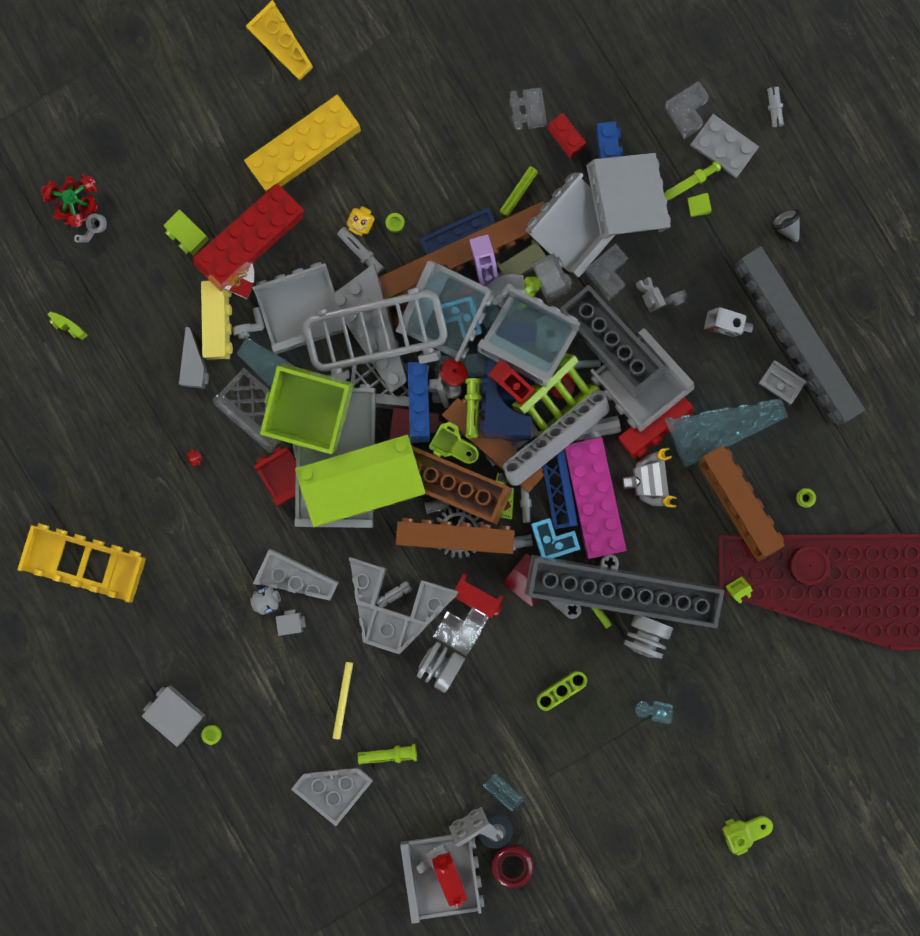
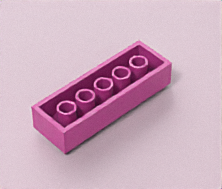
(594, 498)

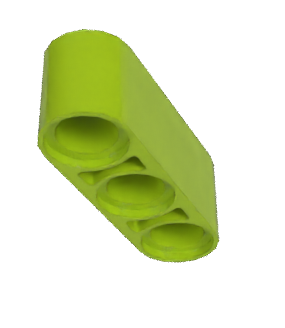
(557, 699)

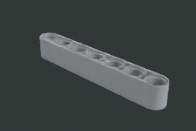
(556, 438)

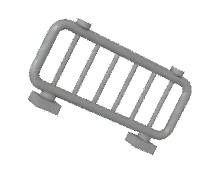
(427, 346)

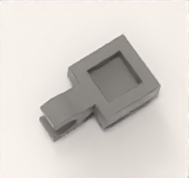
(652, 296)
(427, 863)

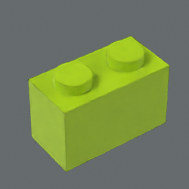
(186, 232)

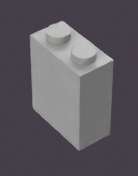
(172, 715)

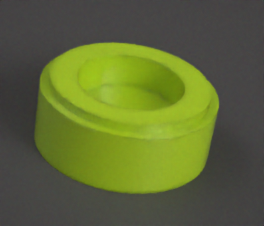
(395, 223)
(211, 734)

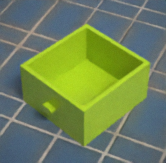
(306, 408)

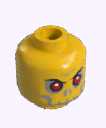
(360, 221)

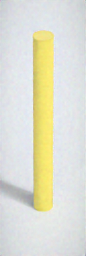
(342, 700)

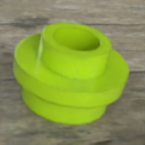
(812, 498)

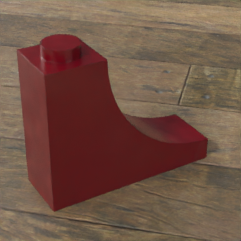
(401, 426)

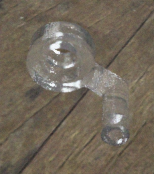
(676, 298)

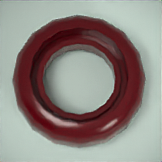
(512, 882)

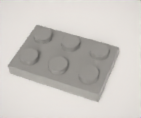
(724, 145)

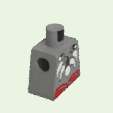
(727, 322)

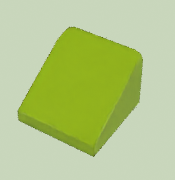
(699, 205)

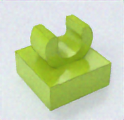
(739, 589)

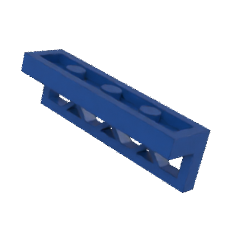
(567, 492)

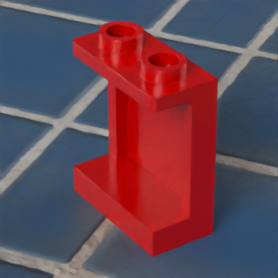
(279, 474)

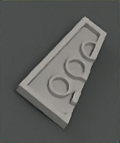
(290, 575)

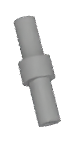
(525, 504)

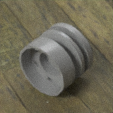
(648, 636)
(440, 667)

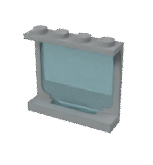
(461, 305)
(529, 336)

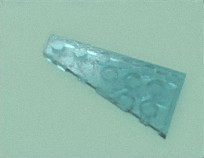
(705, 432)

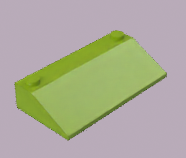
(360, 481)

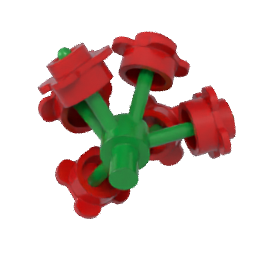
(69, 195)

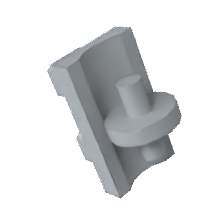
(443, 391)

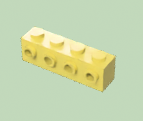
(215, 322)

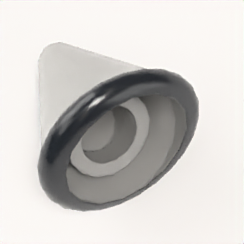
(788, 224)

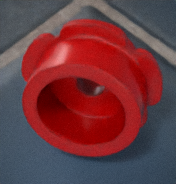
(194, 457)

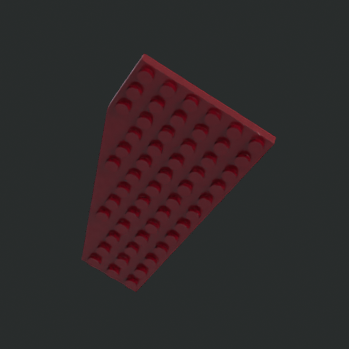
(866, 595)

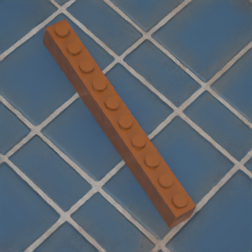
(459, 254)

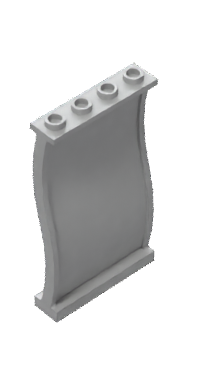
(356, 434)

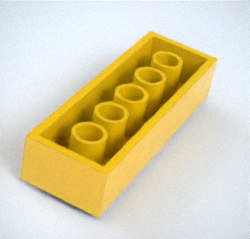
(303, 144)

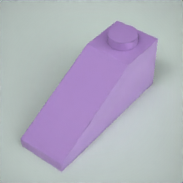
(484, 259)

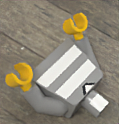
(651, 480)

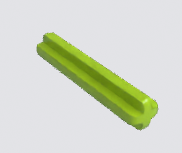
(518, 192)

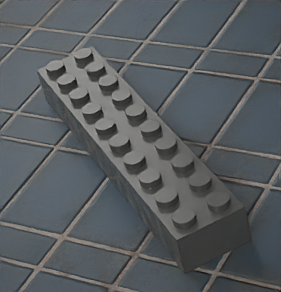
(799, 337)
(624, 591)

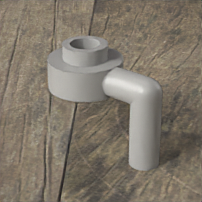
(92, 228)
(244, 330)

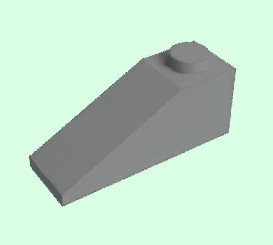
(193, 369)

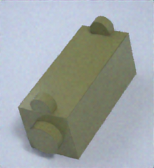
(522, 262)

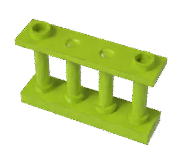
(540, 392)

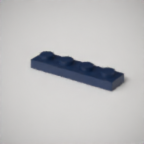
(457, 230)

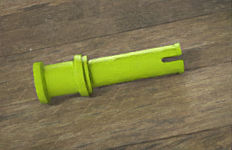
(473, 398)
(397, 754)

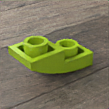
(63, 323)

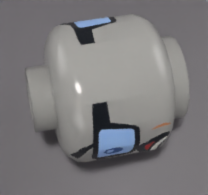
(265, 600)

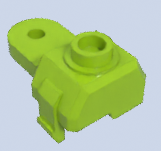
(449, 442)
(742, 834)

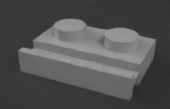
(782, 382)

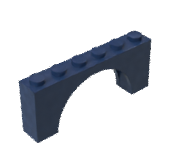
(499, 419)

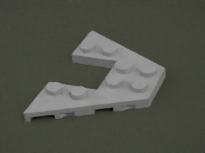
(390, 628)

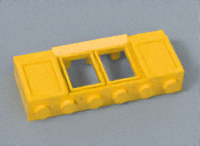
(45, 549)

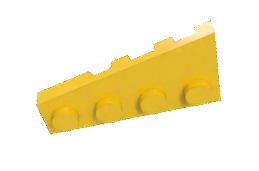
(277, 37)

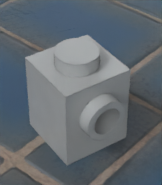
(290, 623)

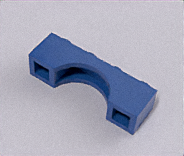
(418, 402)

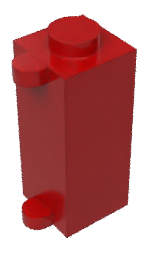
(477, 598)
(449, 879)

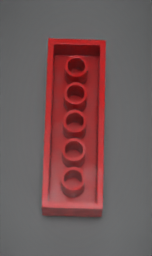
(248, 237)

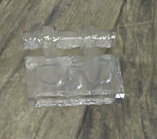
(534, 108)

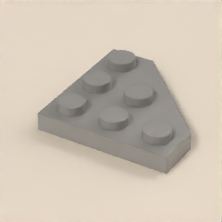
(332, 791)

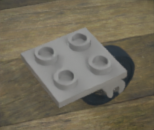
(493, 829)

